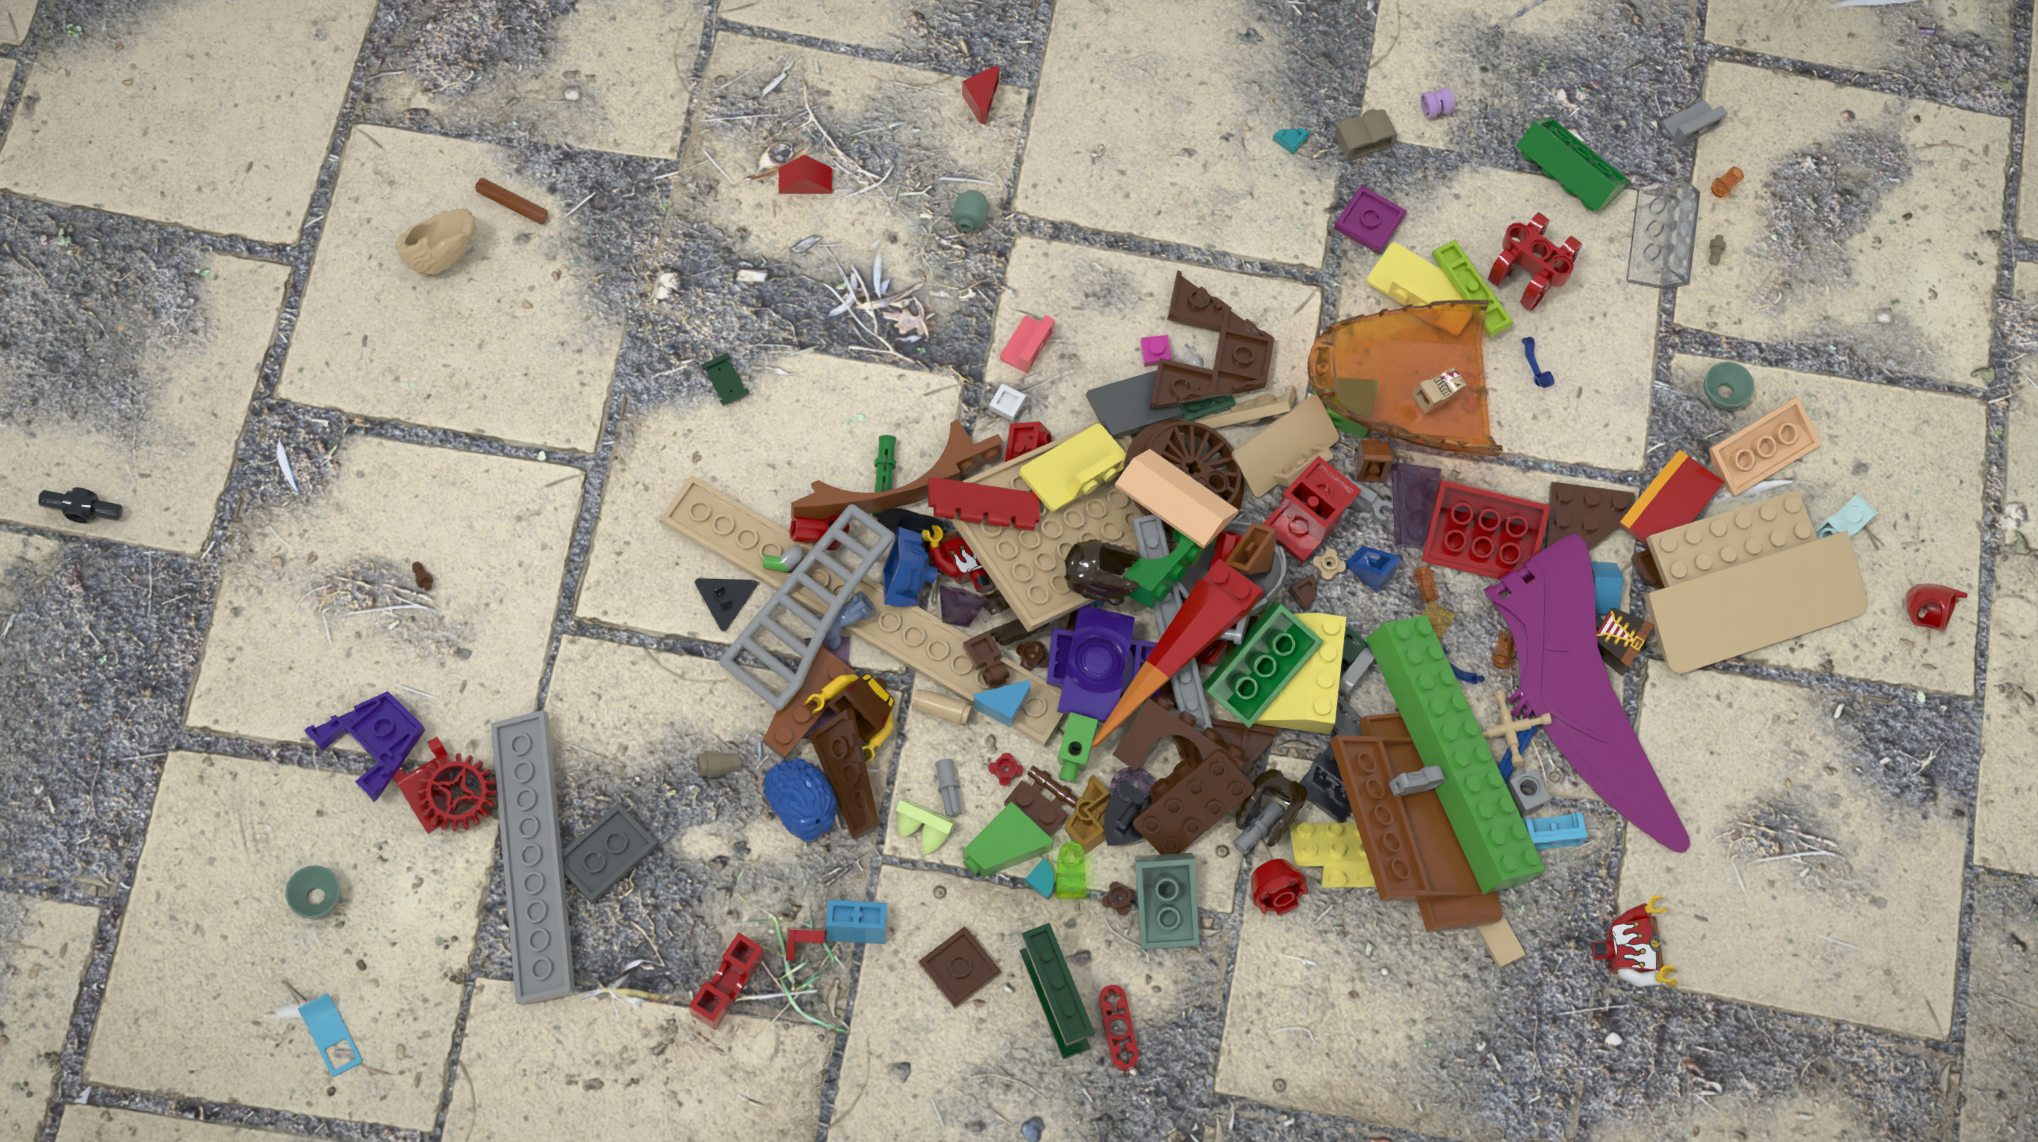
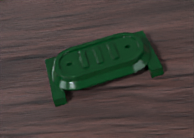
(725, 379)

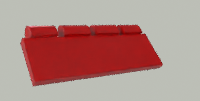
(976, 500)

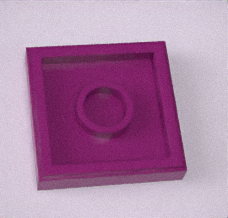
(1370, 219)

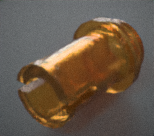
(1722, 186)
(1426, 583)
(1503, 655)

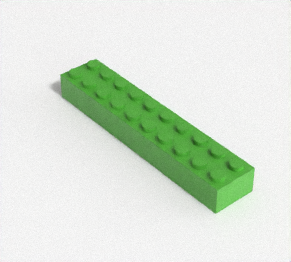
(1450, 738)

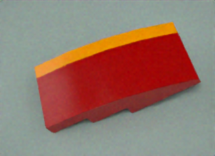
(1672, 498)

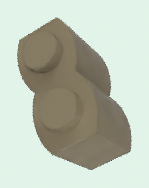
(1365, 134)

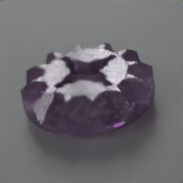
(1144, 779)

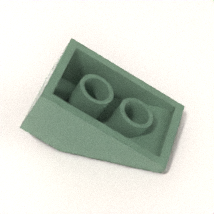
(1167, 900)

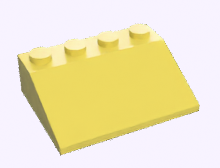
(1312, 693)

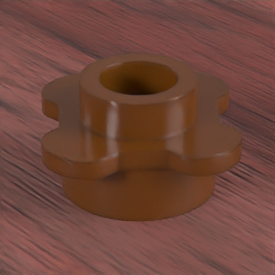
(1031, 648)
(1126, 894)

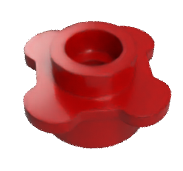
(1008, 761)

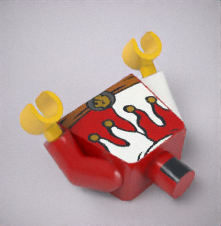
(956, 559)
(1635, 947)

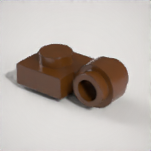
(984, 652)

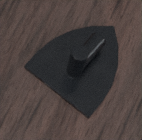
(1120, 815)

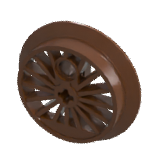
(1184, 458)

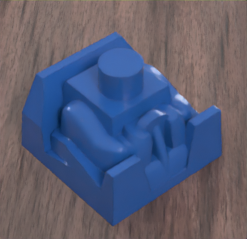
(906, 569)

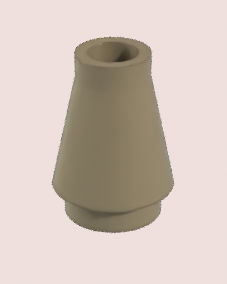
(716, 763)

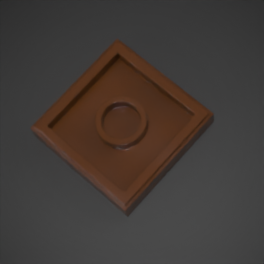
(959, 967)

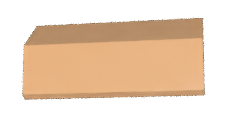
(1763, 447)
(1175, 497)

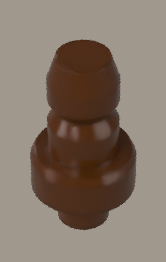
(423, 578)

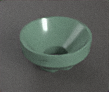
(1732, 376)
(307, 880)

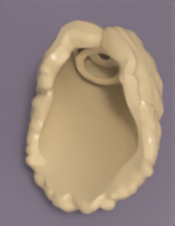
(437, 242)

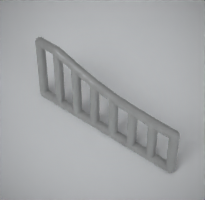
(820, 626)

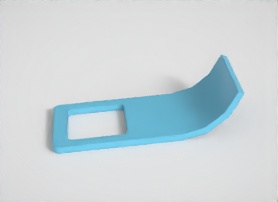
(327, 1030)

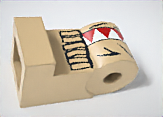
(1439, 390)

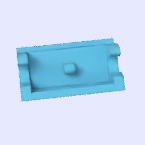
(1557, 831)

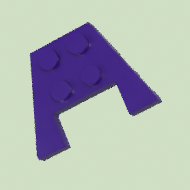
(382, 730)

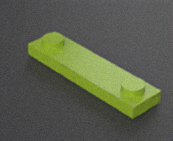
(1471, 285)

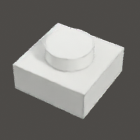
(1007, 402)

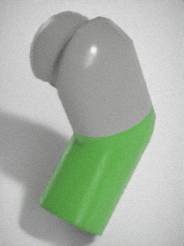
(786, 561)

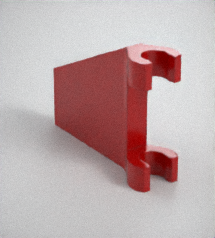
(410, 783)

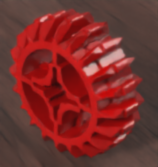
(469, 797)

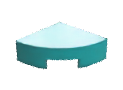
(1291, 138)
(1041, 879)

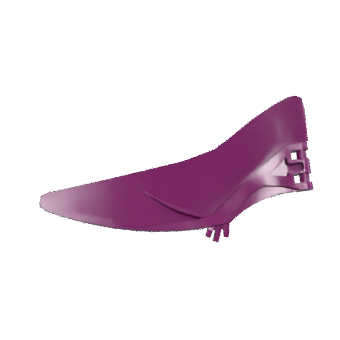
(1566, 677)

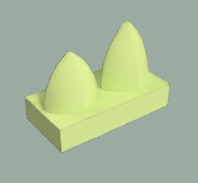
(935, 825)

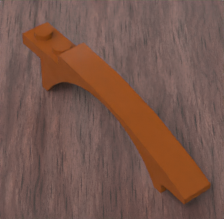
(958, 458)

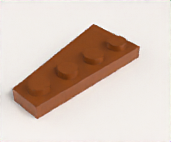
(796, 720)

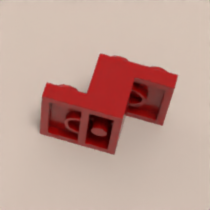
(1311, 509)

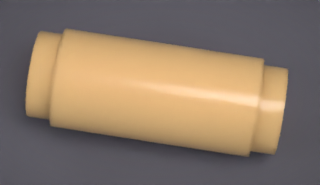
(942, 706)

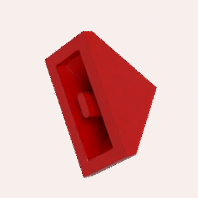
(980, 92)
(805, 177)

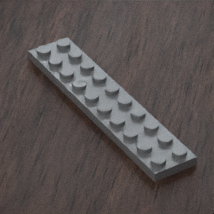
(532, 858)

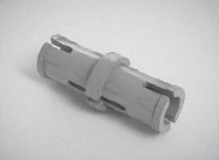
(1258, 827)

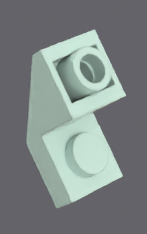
(1851, 517)

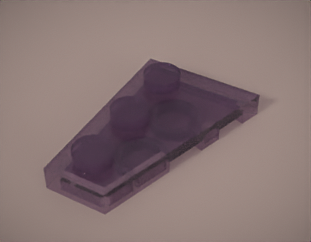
(1413, 501)

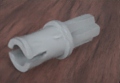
(949, 787)

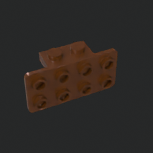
(1191, 801)

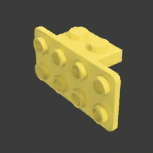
(1410, 278)
(1074, 467)
(1336, 849)

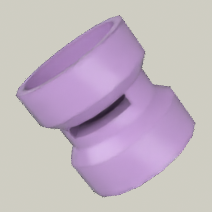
(1437, 102)

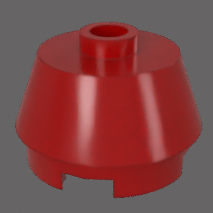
(1277, 886)

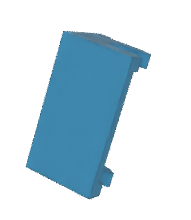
(856, 921)

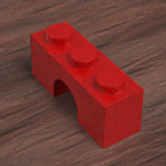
(735, 971)

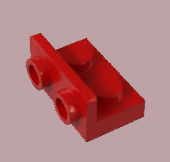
(1026, 438)

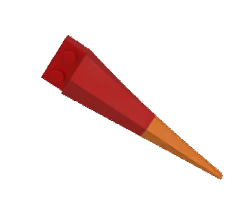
(1206, 614)

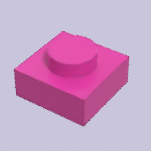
(1155, 348)

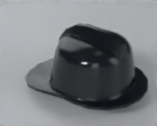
(910, 520)

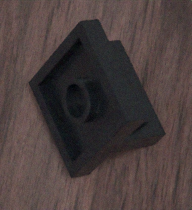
(1326, 786)

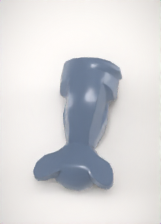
(858, 608)

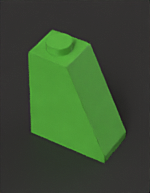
(1006, 843)

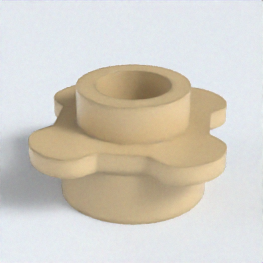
(1325, 571)

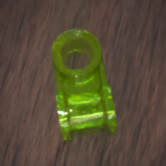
(1071, 876)

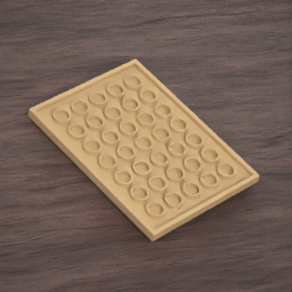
(1031, 564)

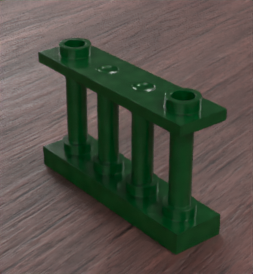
(1056, 991)

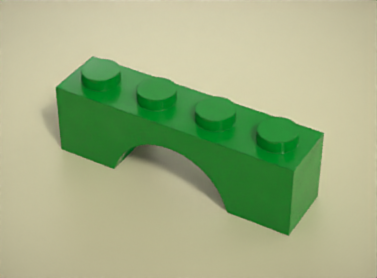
(1160, 574)

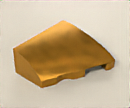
(1087, 821)

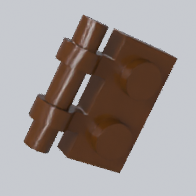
(1036, 806)

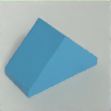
(1607, 586)
(1003, 702)

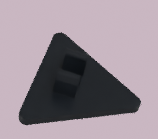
(725, 597)

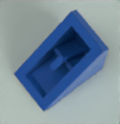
(1373, 566)

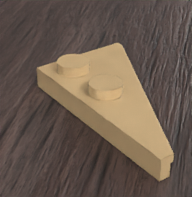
(1253, 410)

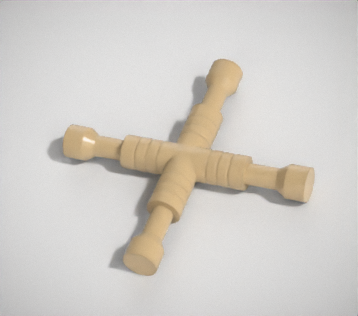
(1510, 727)

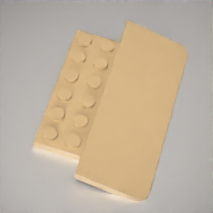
(1749, 582)

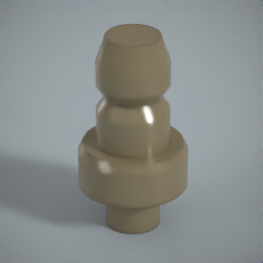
(1717, 246)

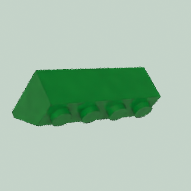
(1572, 164)
(1262, 664)

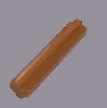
(511, 200)

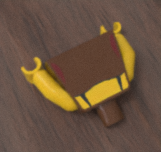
(870, 704)

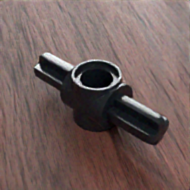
(80, 505)

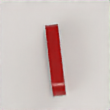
(1106, 1008)

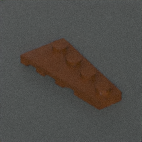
(846, 770)

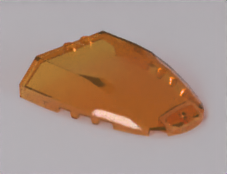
(1377, 360)

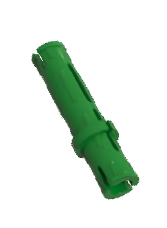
(886, 447)

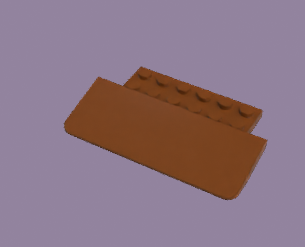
(1409, 835)

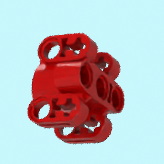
(1550, 270)

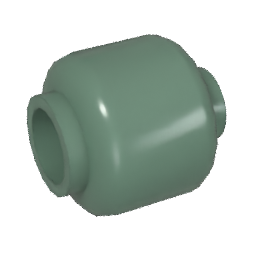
(970, 210)

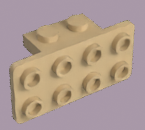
(1286, 447)

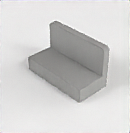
(1694, 122)

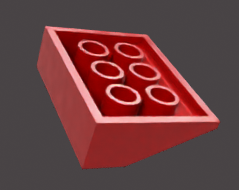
(1483, 529)

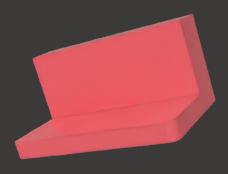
(1027, 342)

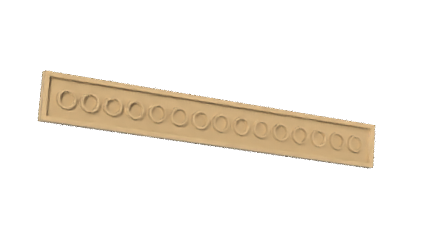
(900, 632)

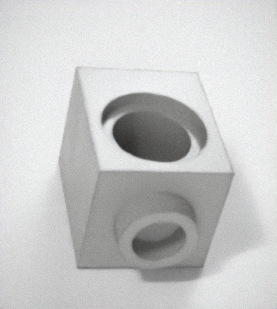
(1528, 804)

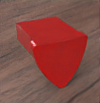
(797, 934)

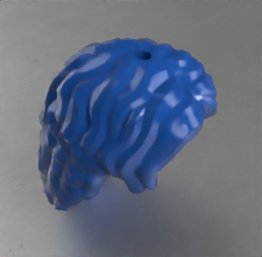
(801, 798)

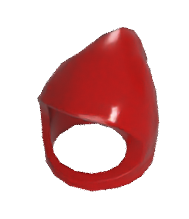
(1937, 601)

